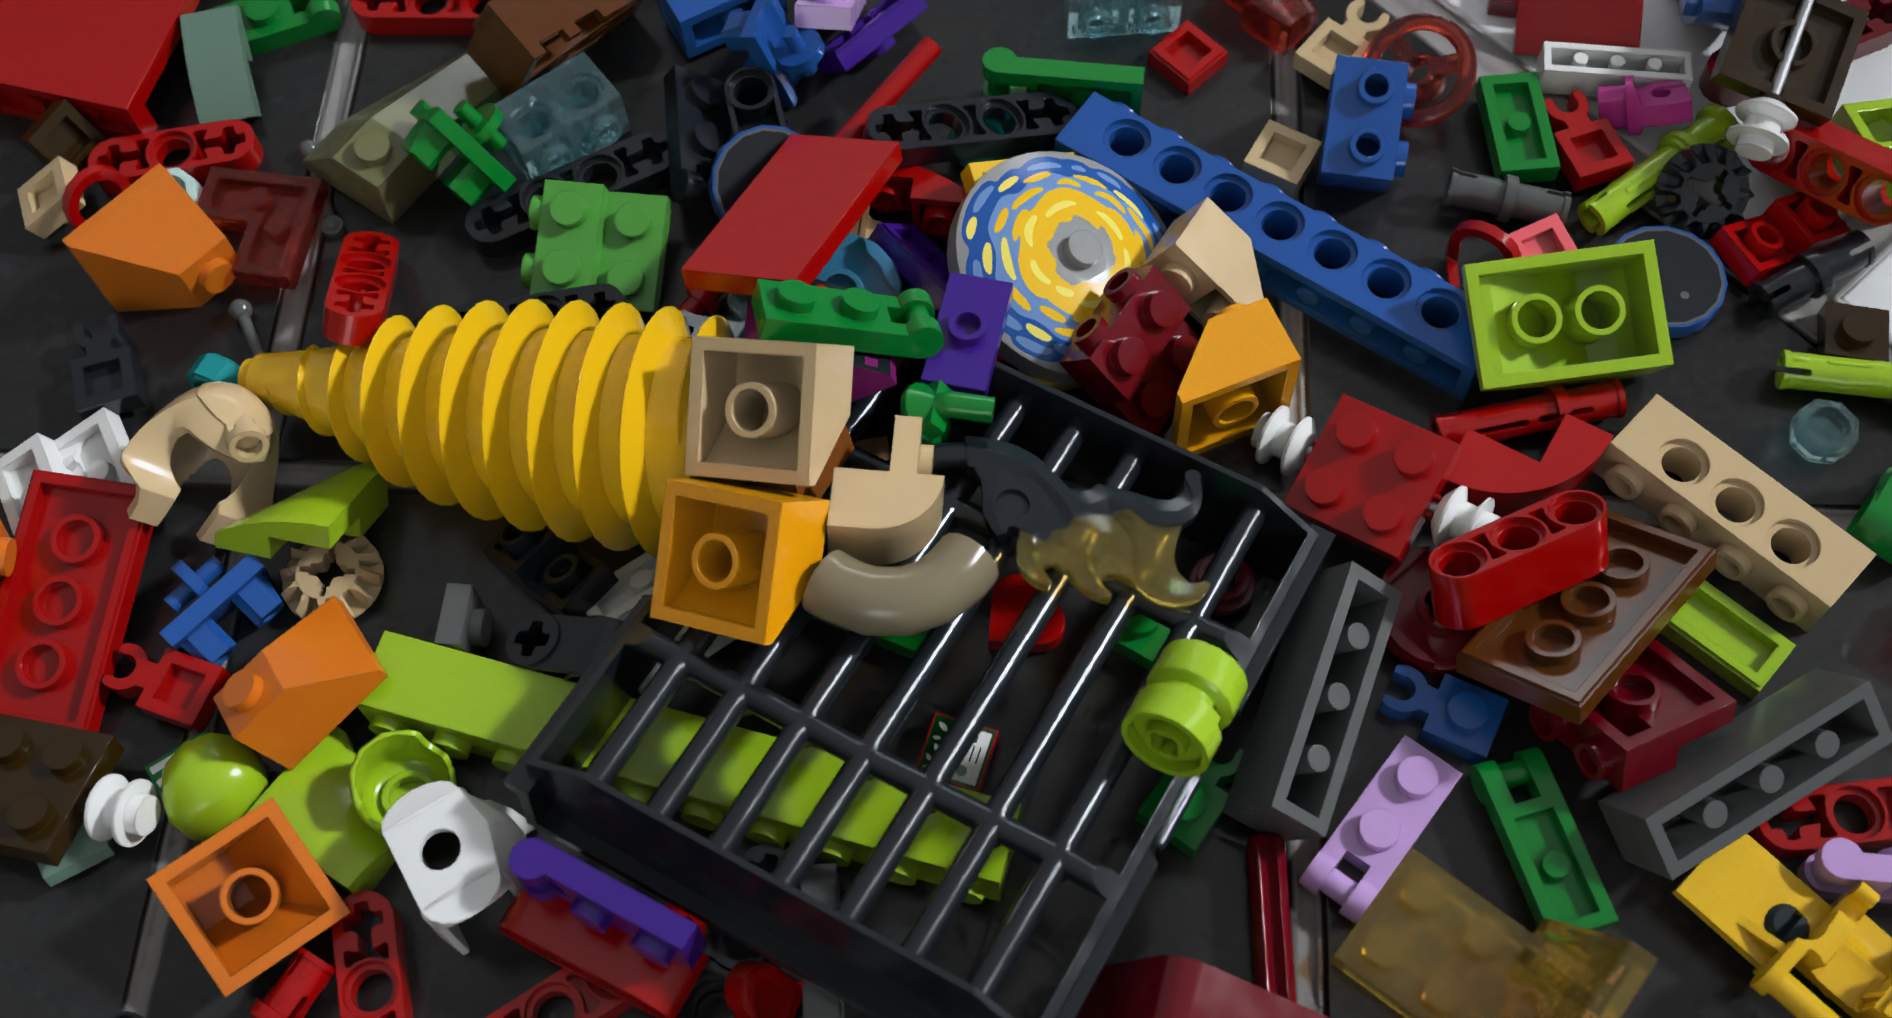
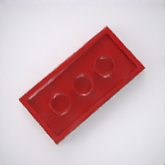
(793, 213)
(68, 598)

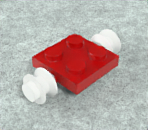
(1370, 477)

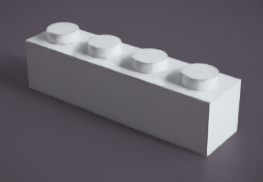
(1586, 67)

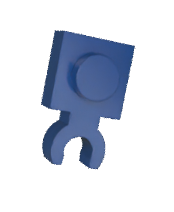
(1454, 716)

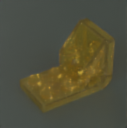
(1451, 954)

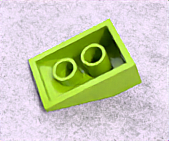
(1567, 317)

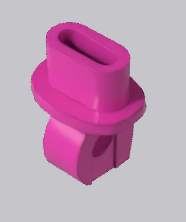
(1646, 105)

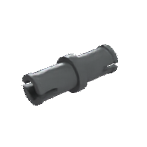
(1504, 197)

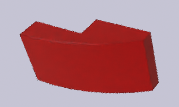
(925, 194)
(1770, 241)

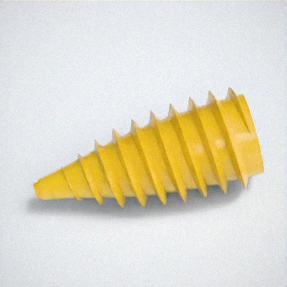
(510, 412)

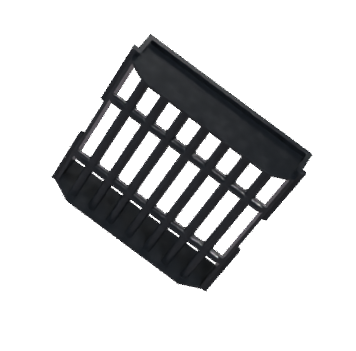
(832, 944)

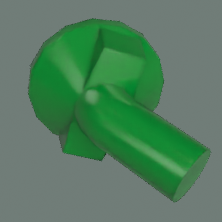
(939, 404)

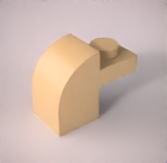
(891, 512)

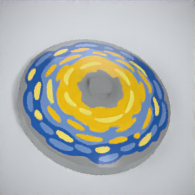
(1059, 236)

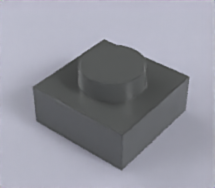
(463, 620)

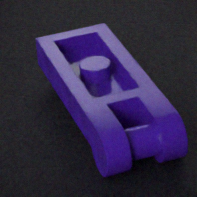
(604, 901)

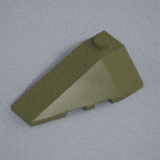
(365, 149)

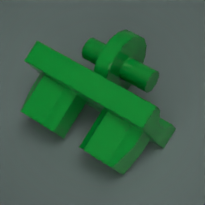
(439, 133)

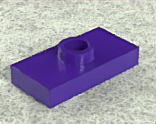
(870, 35)
(915, 258)
(972, 329)

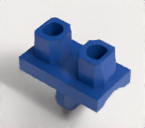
(774, 45)
(197, 626)

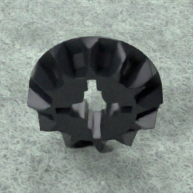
(1677, 197)

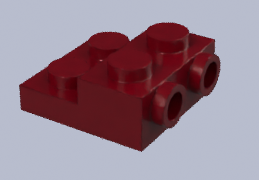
(1134, 348)
(1641, 720)

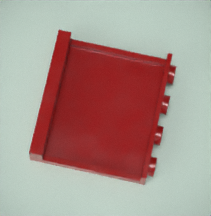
(91, 54)

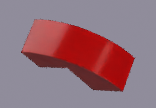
(1520, 481)

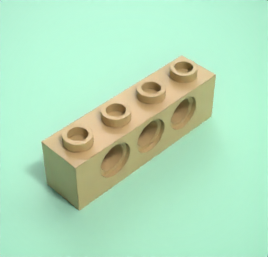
(1766, 513)

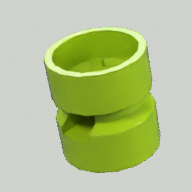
(1184, 707)

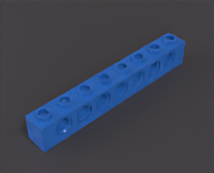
(1292, 266)

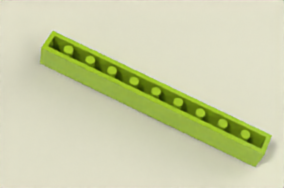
(500, 708)

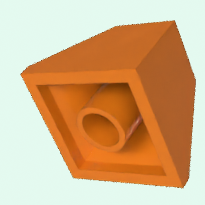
(153, 248)
(301, 685)
(248, 896)

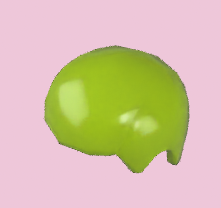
(392, 768)
(211, 784)

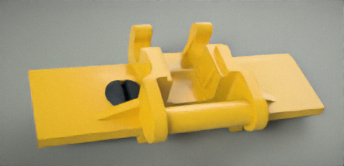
(1786, 925)

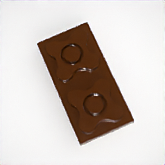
(1584, 638)

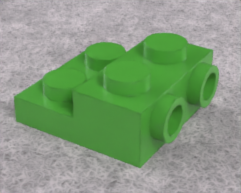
(598, 239)

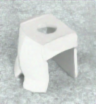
(480, 871)

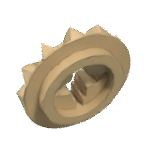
(356, 588)

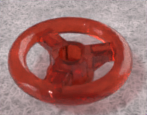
(1435, 81)

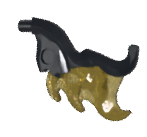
(1079, 533)

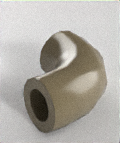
(903, 597)

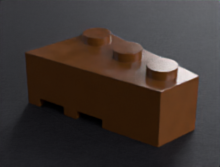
(529, 38)

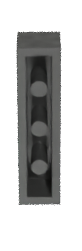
(1314, 705)
(1747, 772)

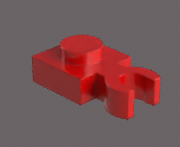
(1586, 149)
(173, 690)

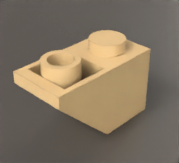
(1207, 261)

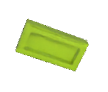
(1728, 639)

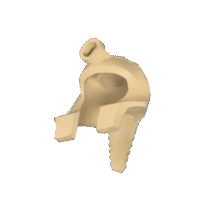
(201, 426)

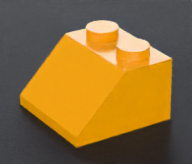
(1234, 377)
(735, 556)

